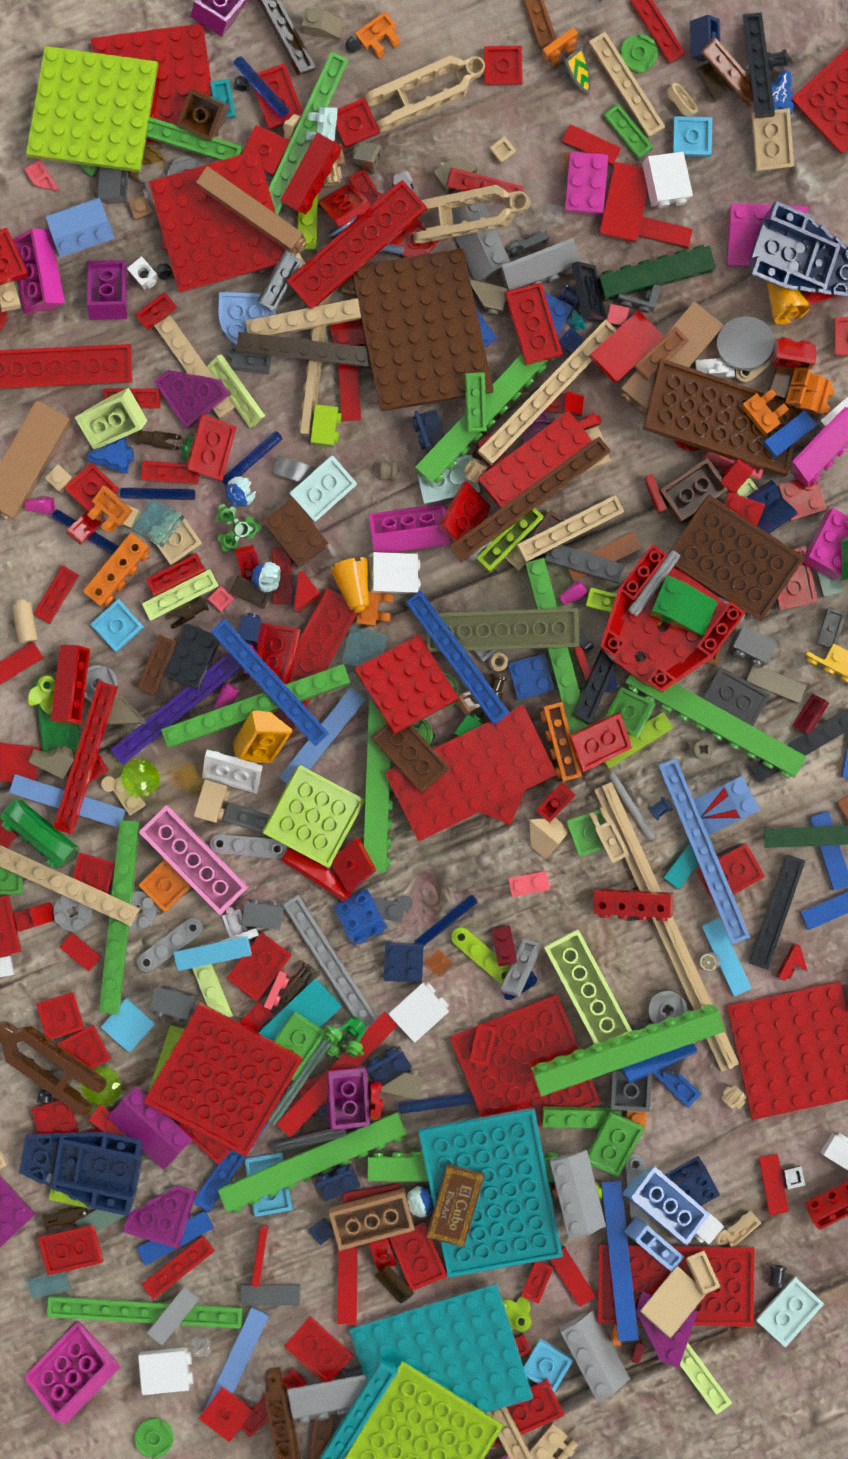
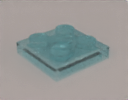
(158, 523)
(363, 646)

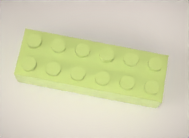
(587, 987)

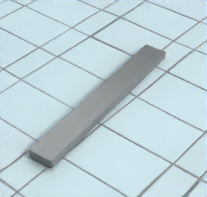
(329, 961)

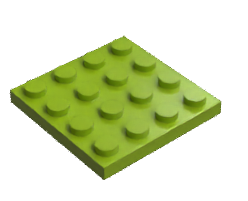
(313, 816)

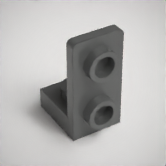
(645, 307)

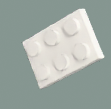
(232, 771)

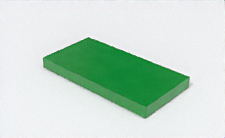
(57, 733)

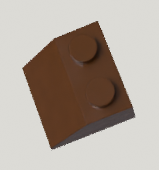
(203, 114)

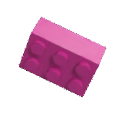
(586, 184)
(825, 548)

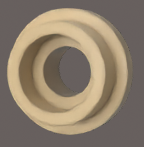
(503, 657)

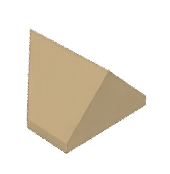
(546, 835)

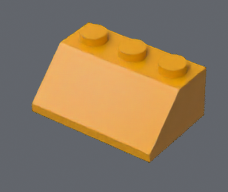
(261, 738)

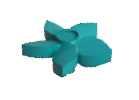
(577, 320)

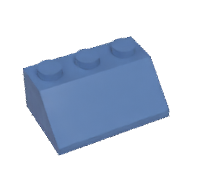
(80, 227)

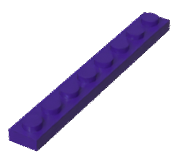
(175, 709)

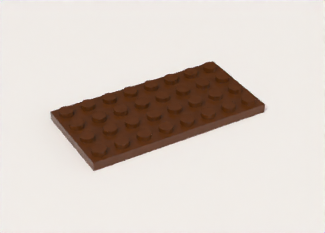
(710, 416)

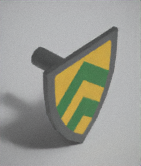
(578, 70)

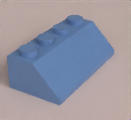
(666, 1204)

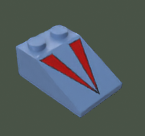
(726, 805)

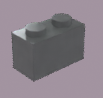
(112, 185)
(262, 915)

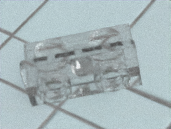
(151, 173)

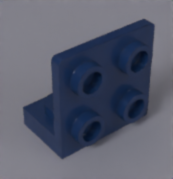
(429, 429)
(776, 508)
(388, 1066)
(694, 1181)
(337, 1182)

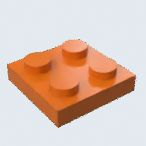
(164, 885)

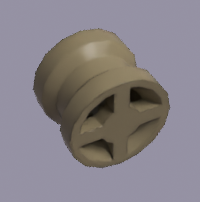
(388, 470)
(700, 747)

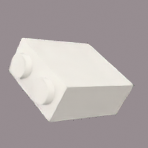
(667, 179)
(393, 573)
(419, 1011)
(165, 1370)

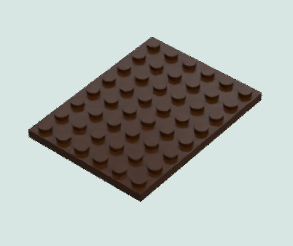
(420, 328)

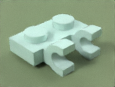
(326, 122)

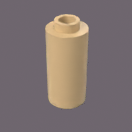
(24, 621)

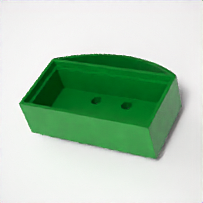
(39, 832)

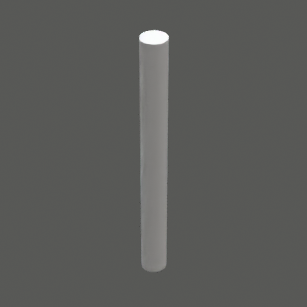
(631, 806)

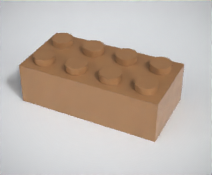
(371, 1219)

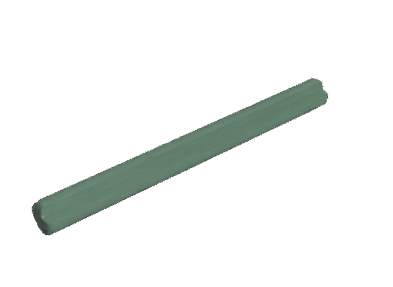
(298, 1082)

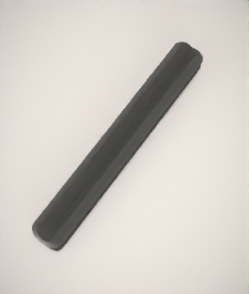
(308, 1139)

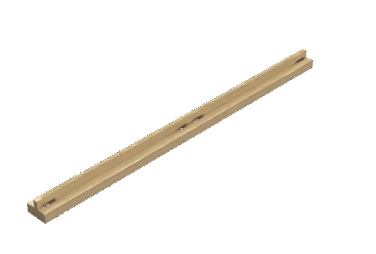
(676, 948)

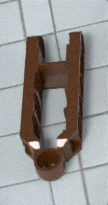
(59, 1056)
(280, 1416)

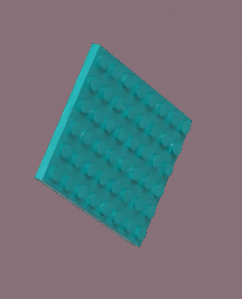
(515, 1206)
(457, 1343)

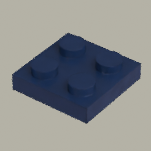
(403, 962)

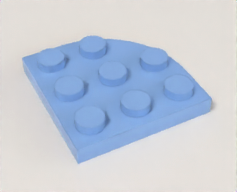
(236, 309)

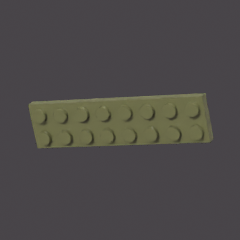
(513, 629)

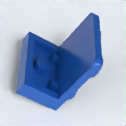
(360, 917)

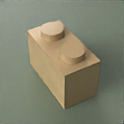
(212, 801)

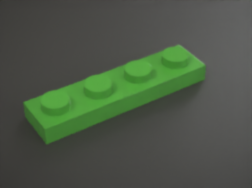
(574, 1117)

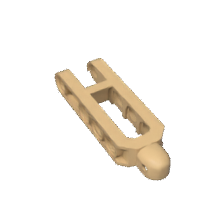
(465, 70)
(513, 202)

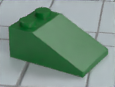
(683, 606)

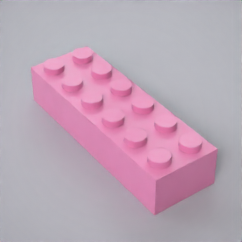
(194, 859)

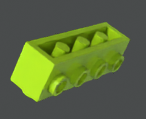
(506, 542)

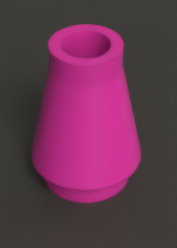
(41, 505)
(573, 593)
(226, 696)

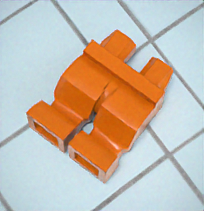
(810, 392)

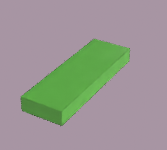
(628, 131)
(475, 402)

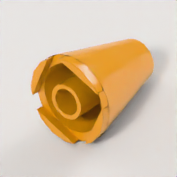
(786, 304)
(353, 582)

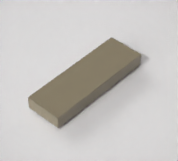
(776, 683)

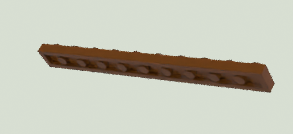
(529, 499)

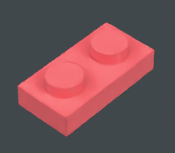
(529, 884)
(273, 998)

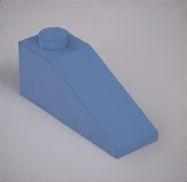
(654, 1244)

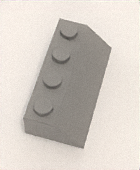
(483, 249)
(540, 266)
(577, 1193)
(595, 1355)
(324, 1399)

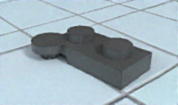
(522, 246)
(248, 362)
(393, 910)

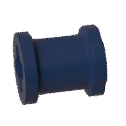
(569, 295)
(660, 808)

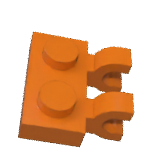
(375, 31)
(554, 49)
(761, 414)
(113, 506)
(371, 614)

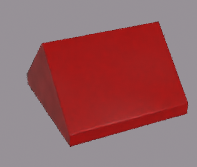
(305, 594)

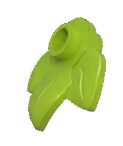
(43, 696)
(518, 1310)

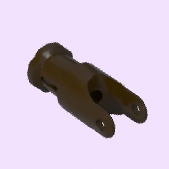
(157, 439)
(187, 611)
(497, 685)
(298, 982)
(63, 1217)

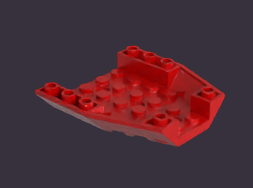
(669, 653)

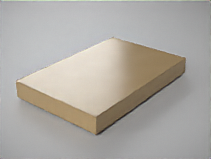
(773, 141)
(672, 1302)

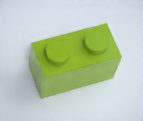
(325, 426)

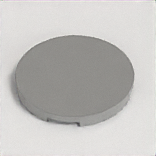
(745, 343)

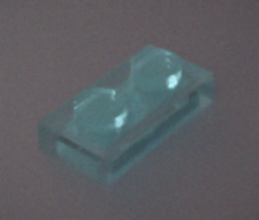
(49, 1285)

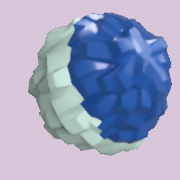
(238, 492)
(266, 577)
(420, 1201)

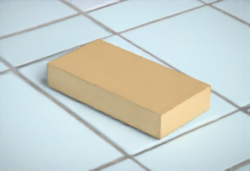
(703, 1272)

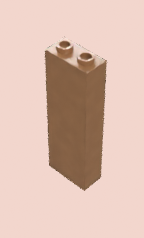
(251, 211)
(699, 329)
(29, 457)

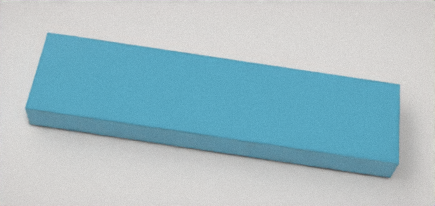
(212, 953)
(729, 961)

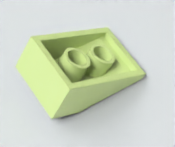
(111, 419)

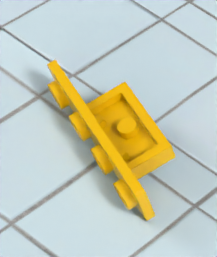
(834, 662)

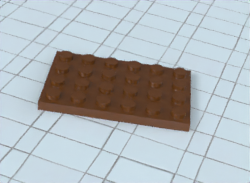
(735, 557)

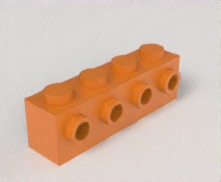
(117, 570)
(558, 734)

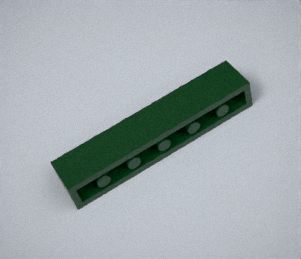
(658, 272)

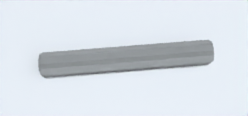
(654, 583)

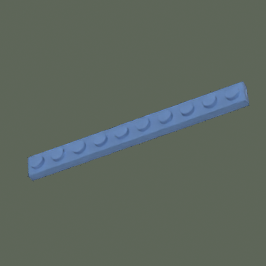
(704, 851)

